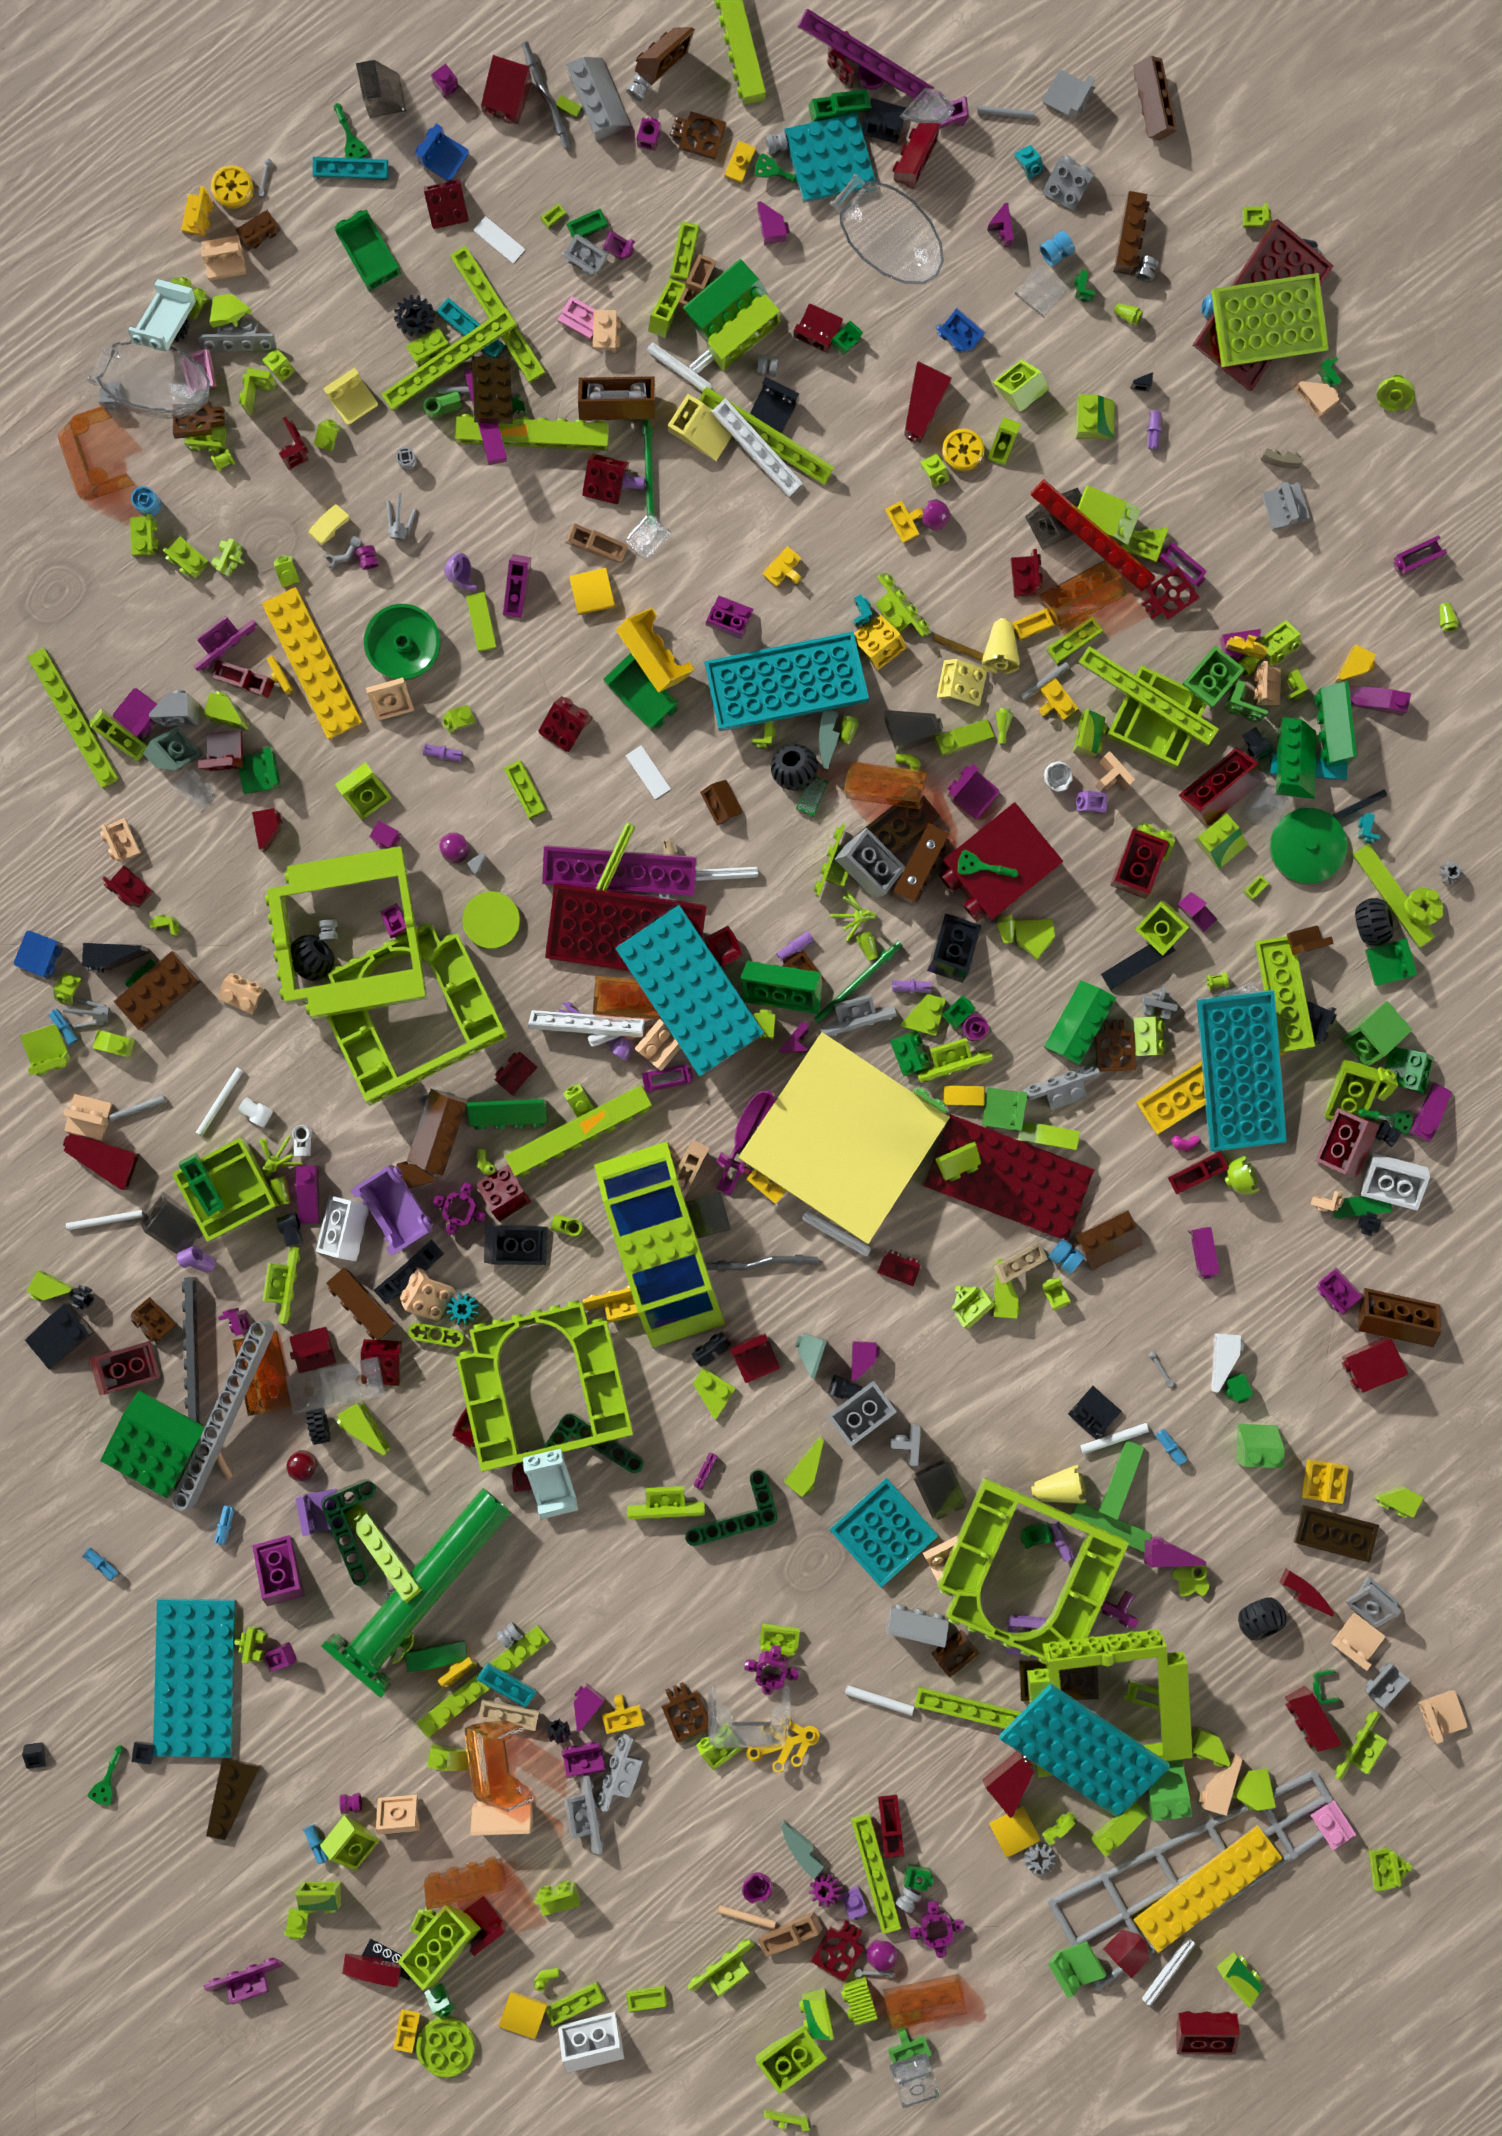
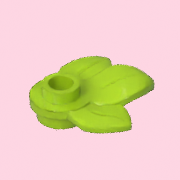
(1189, 1581)
(404, 1647)

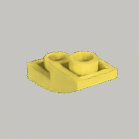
(325, 527)

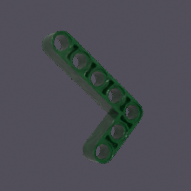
(607, 1451)
(742, 1527)
(344, 1529)

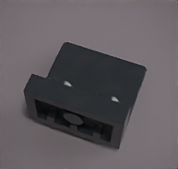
(775, 404)
(1320, 1020)

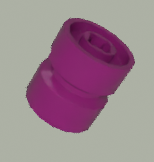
(975, 1028)

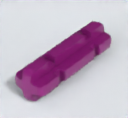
(705, 1471)

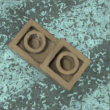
(1290, 459)

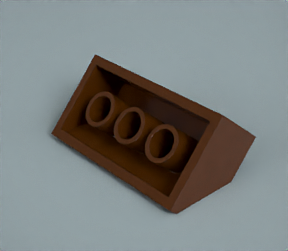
(437, 1131)
(1399, 1317)

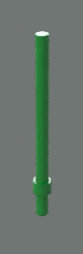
(647, 432)
(886, 956)

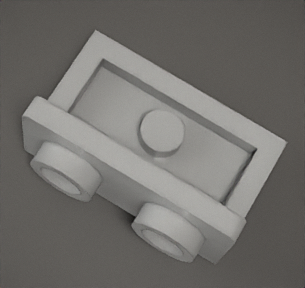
(585, 255)
(1386, 1685)

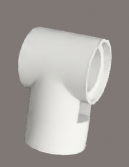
(258, 1112)
(302, 1151)

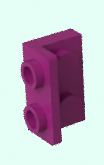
(239, 1321)

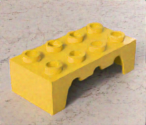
(650, 652)

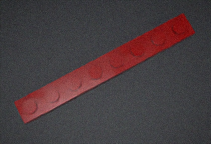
(1092, 535)

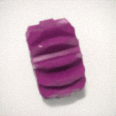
(824, 1898)

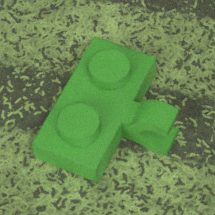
(908, 2048)

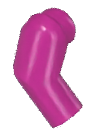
(1185, 1145)

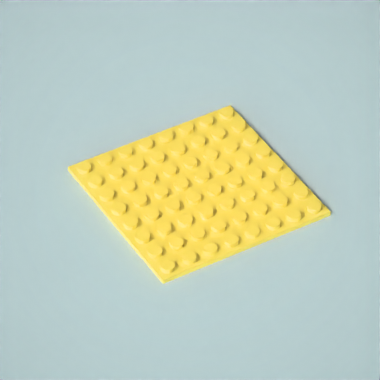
(844, 1138)

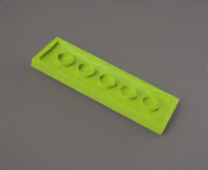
(1282, 974)

